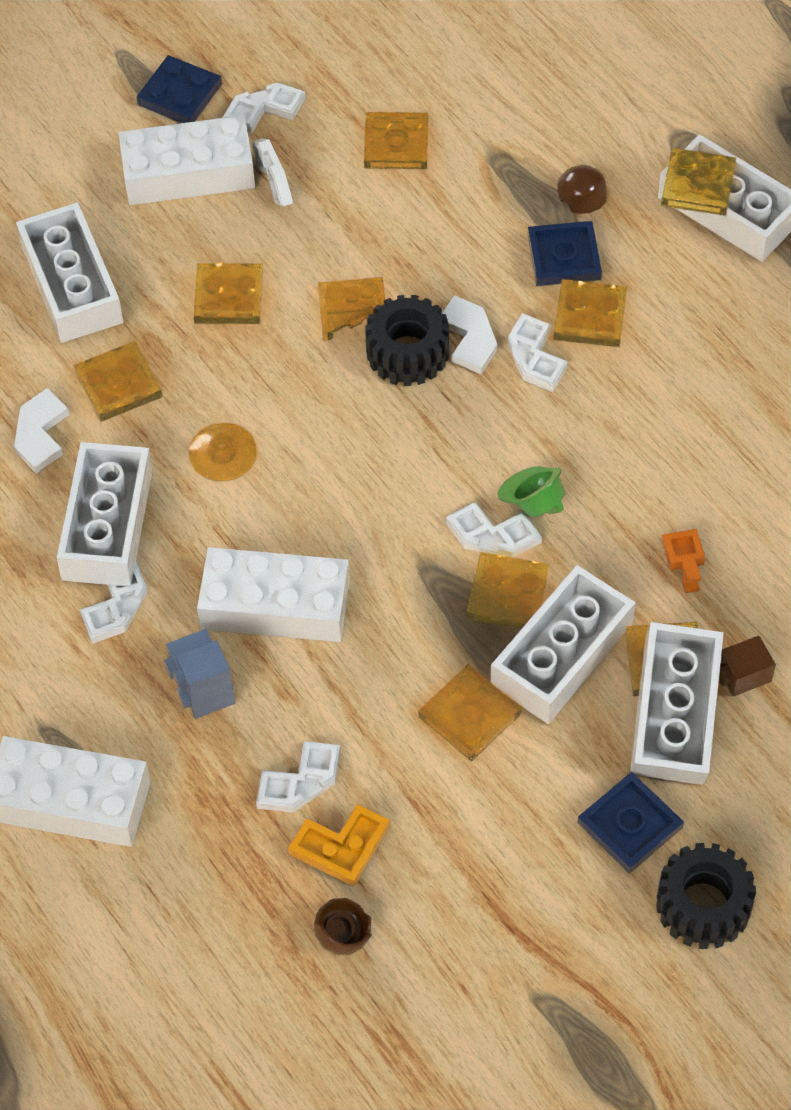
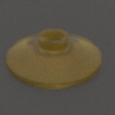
(222, 462)

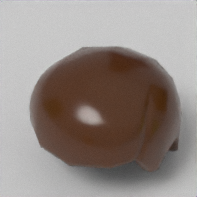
(582, 189)
(342, 926)

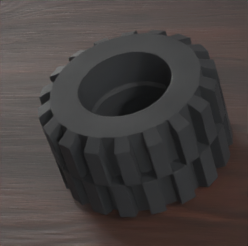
(407, 361)
(712, 868)

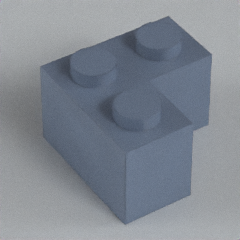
(200, 673)

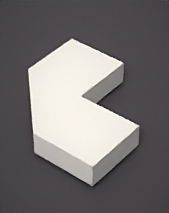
(275, 99)
(270, 164)
(478, 342)
(533, 364)
(35, 418)
(505, 539)
(115, 614)
(291, 791)

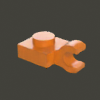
(686, 553)

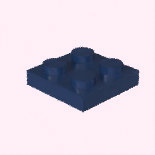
(179, 90)
(564, 253)
(630, 822)

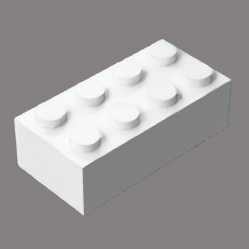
(186, 160)
(756, 211)
(69, 272)
(105, 514)
(274, 594)
(562, 644)
(677, 703)
(71, 791)

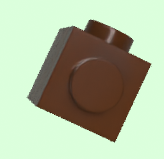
(746, 666)

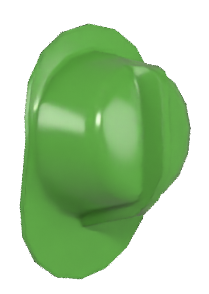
(535, 491)

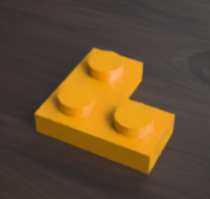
(344, 853)

